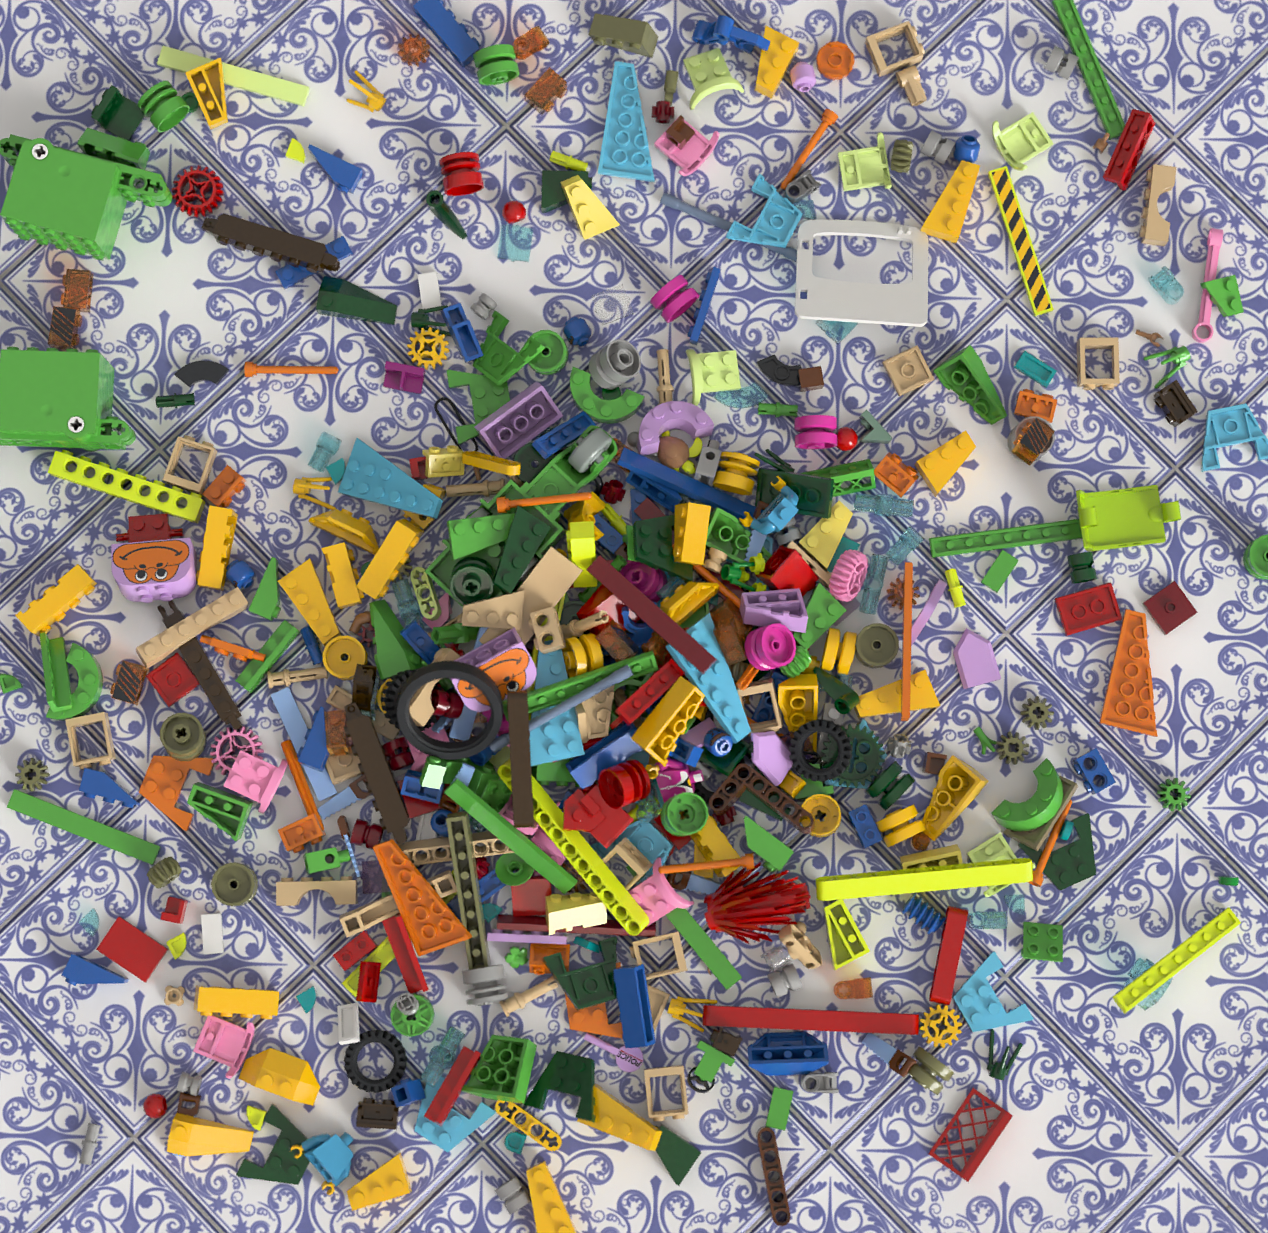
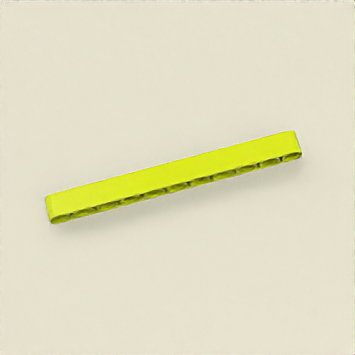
(583, 858)
(924, 879)

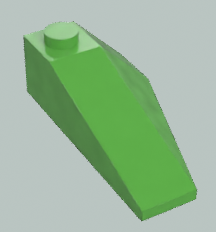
(969, 379)
(393, 651)

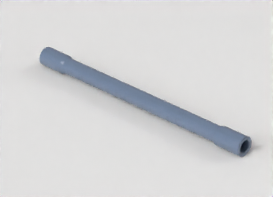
(677, 204)
(616, 677)

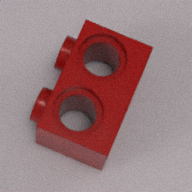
(355, 950)

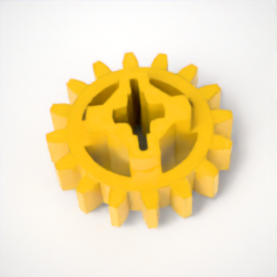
(421, 353)
(943, 1016)

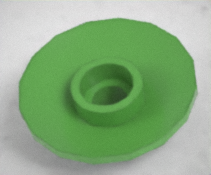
(507, 864)

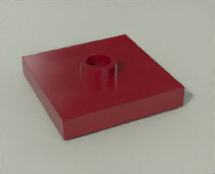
(1169, 608)

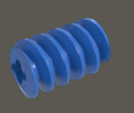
(923, 914)

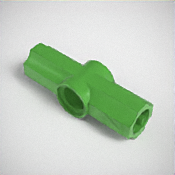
(455, 633)

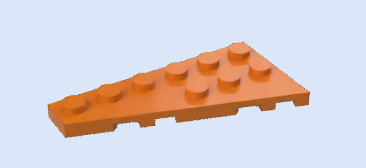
(1130, 688)
(422, 909)

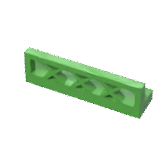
(848, 472)
(274, 649)
(56, 673)

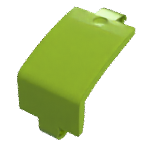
(1124, 517)

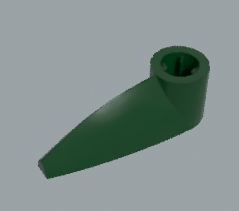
(445, 214)
(844, 696)

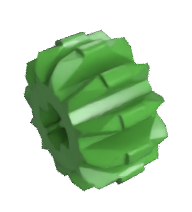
(798, 664)
(1178, 789)

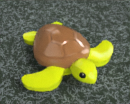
(675, 453)

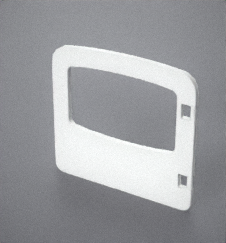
(856, 301)

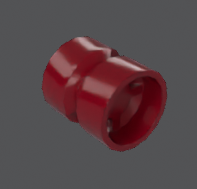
(446, 704)
(401, 760)
(366, 834)

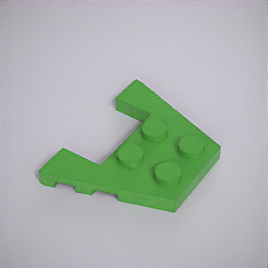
(499, 359)
(485, 396)

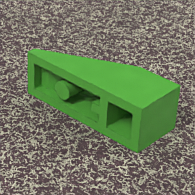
(267, 596)

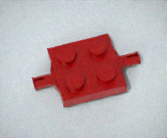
(149, 529)

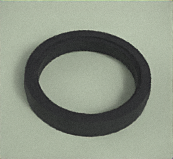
(443, 749)

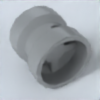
(483, 306)
(407, 1007)
(189, 1083)

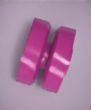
(674, 298)
(815, 432)
(645, 578)
(770, 647)

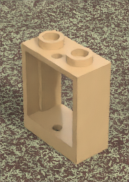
(876, 55)
(1097, 343)
(188, 441)
(760, 687)
(71, 725)
(632, 857)
(634, 950)
(666, 1071)

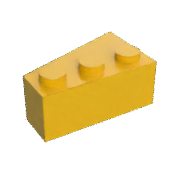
(775, 61)
(209, 90)
(944, 461)
(690, 533)
(343, 575)
(381, 1185)

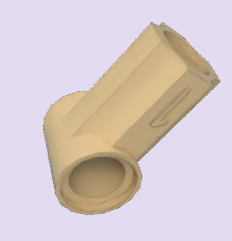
(910, 81)

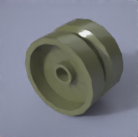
(881, 635)
(173, 739)
(246, 884)
(928, 1070)

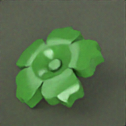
(516, 957)

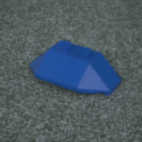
(787, 1054)

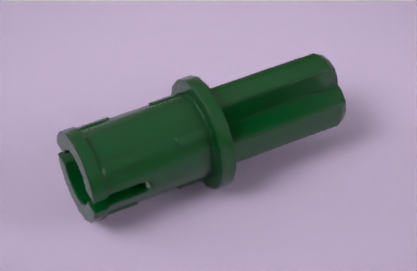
(175, 400)

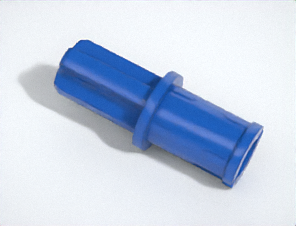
(312, 645)

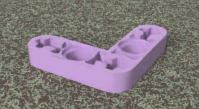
(928, 609)

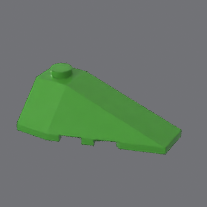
(729, 536)

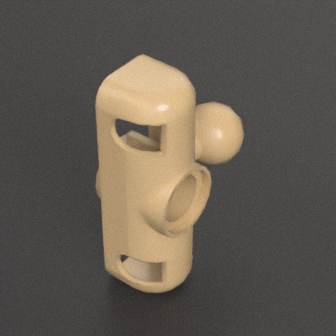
(799, 945)

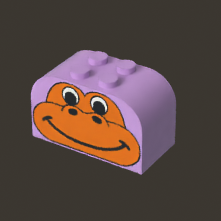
(155, 569)
(505, 662)

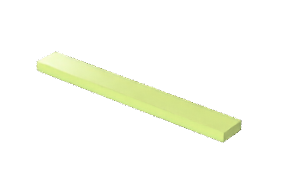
(237, 76)

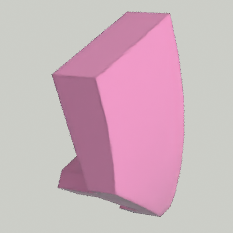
(446, 610)

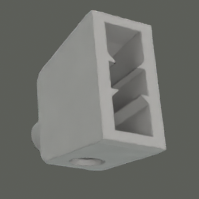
(708, 463)

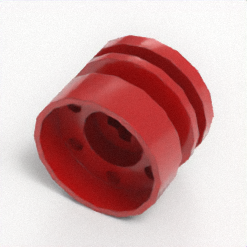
(461, 173)
(624, 784)

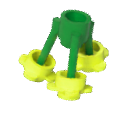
(737, 575)

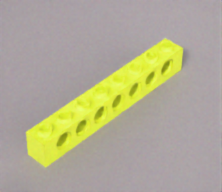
(62, 460)

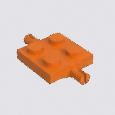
(239, 653)

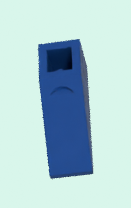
(764, 709)
(315, 751)
(103, 785)

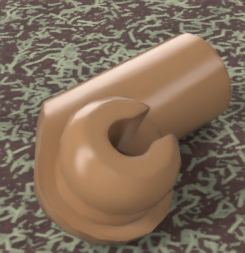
(360, 619)

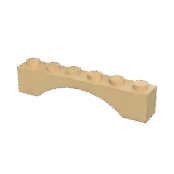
(198, 622)
(386, 907)

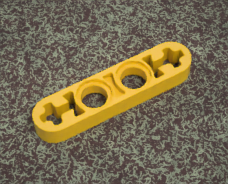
(491, 463)
(526, 1126)

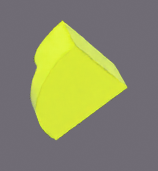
(295, 151)
(177, 945)
(255, 1117)

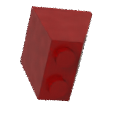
(788, 571)
(605, 601)
(615, 822)

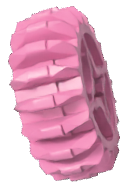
(848, 575)
(233, 743)

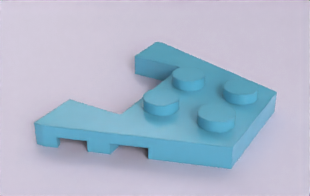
(775, 222)
(1228, 428)
(645, 839)
(981, 1005)
(456, 1125)

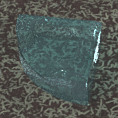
(807, 209)
(1016, 903)
(90, 922)

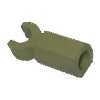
(670, 85)

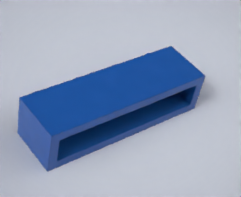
(447, 30)
(604, 754)
(634, 1006)

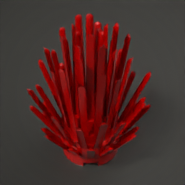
(746, 907)

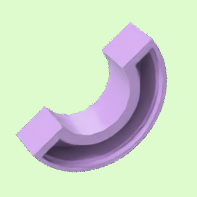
(672, 416)

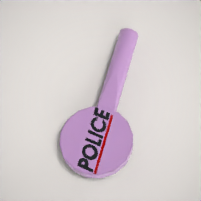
(626, 1058)

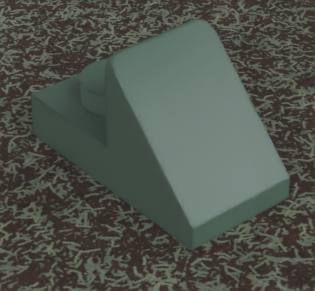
(877, 434)

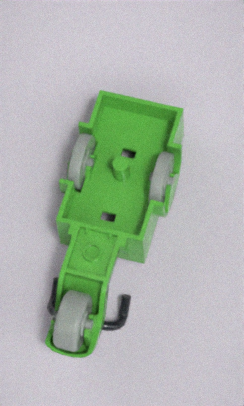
(564, 474)

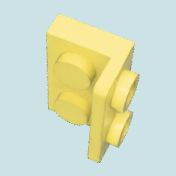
(443, 461)

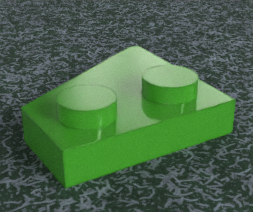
(1225, 295)

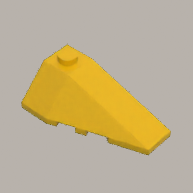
(203, 1137)

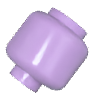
(802, 76)

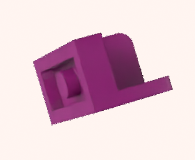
(404, 377)

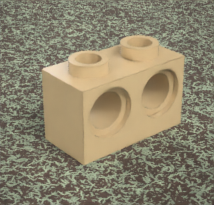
(552, 628)

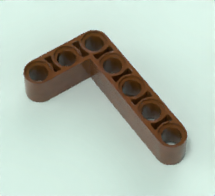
(763, 795)

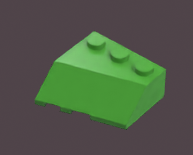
(114, 148)
(766, 846)
(503, 1070)

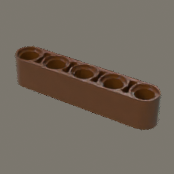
(772, 1186)

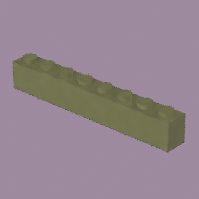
(468, 889)

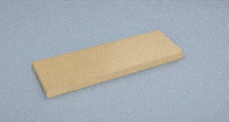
(542, 590)

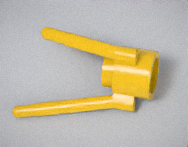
(376, 100)
(304, 486)
(678, 1008)

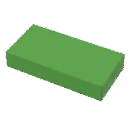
(999, 571)
(779, 1108)

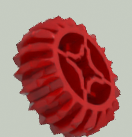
(204, 187)

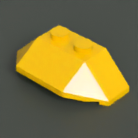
(347, 528)
(688, 600)
(281, 1075)

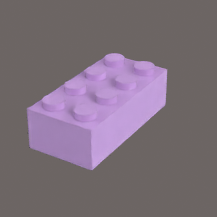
(518, 421)

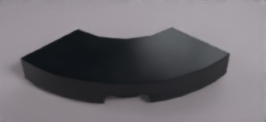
(201, 371)
(779, 372)

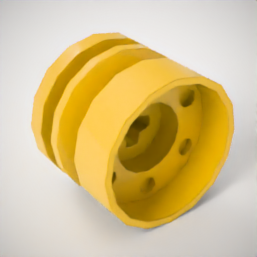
(736, 473)
(825, 805)

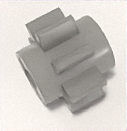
(899, 745)

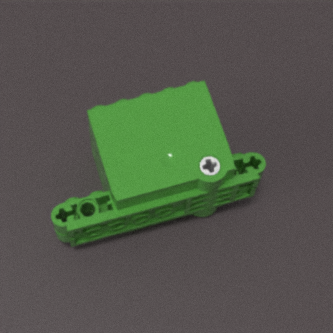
(72, 195)
(59, 400)

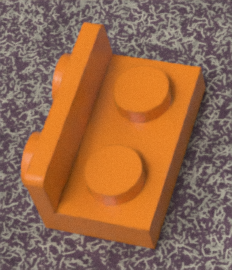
(1031, 404)
(895, 474)
(224, 487)
(301, 833)
(541, 950)

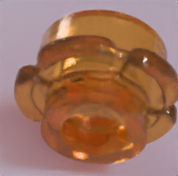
(920, 841)

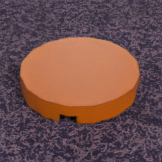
(835, 60)

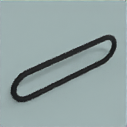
(444, 423)

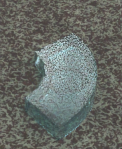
(742, 398)

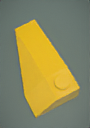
(799, 702)
(954, 791)

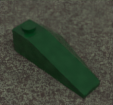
(349, 301)

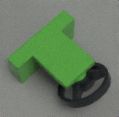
(813, 787)
(708, 1066)

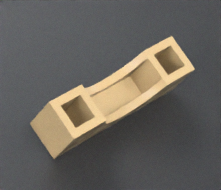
(1155, 228)
(420, 704)
(342, 891)

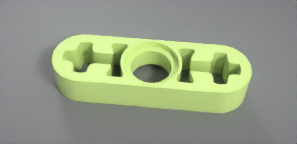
(431, 599)

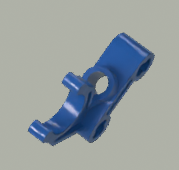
(723, 31)
(640, 634)

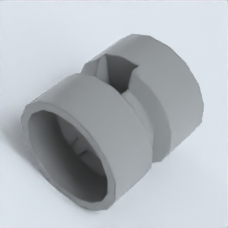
(1055, 59)
(937, 147)
(793, 535)
(785, 980)
(512, 1194)

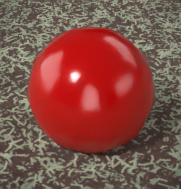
(513, 211)
(846, 439)
(155, 1106)

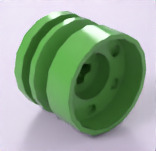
(163, 106)
(694, 810)
(412, 1027)

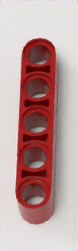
(948, 955)

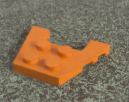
(165, 782)
(593, 1019)

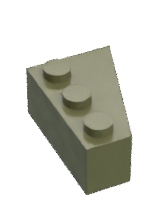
(624, 34)

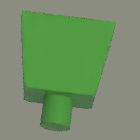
(316, 862)

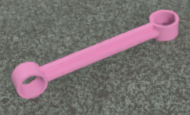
(1213, 243)

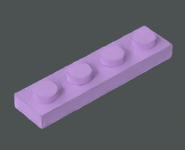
(518, 936)

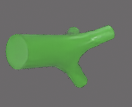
(985, 741)

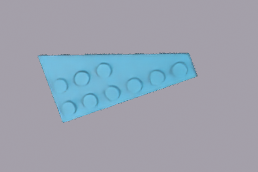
(625, 138)
(381, 482)
(716, 683)
(559, 736)

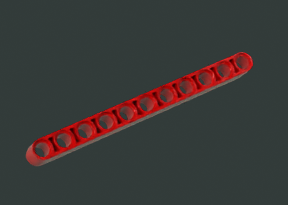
(810, 1019)

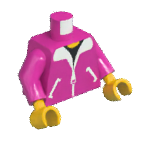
(674, 778)

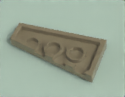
(1036, 837)

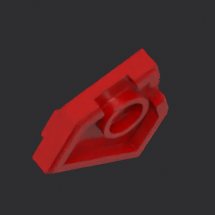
(581, 813)

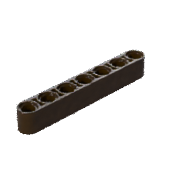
(520, 759)

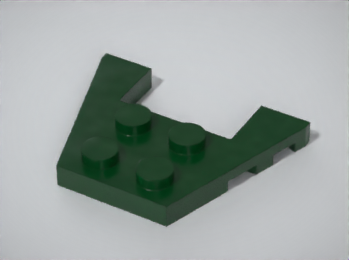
(654, 546)
(1071, 862)
(588, 984)
(570, 1076)
(281, 1164)

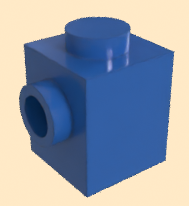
(408, 1092)

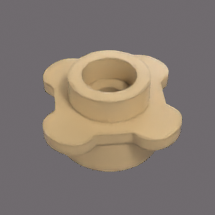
(178, 1000)

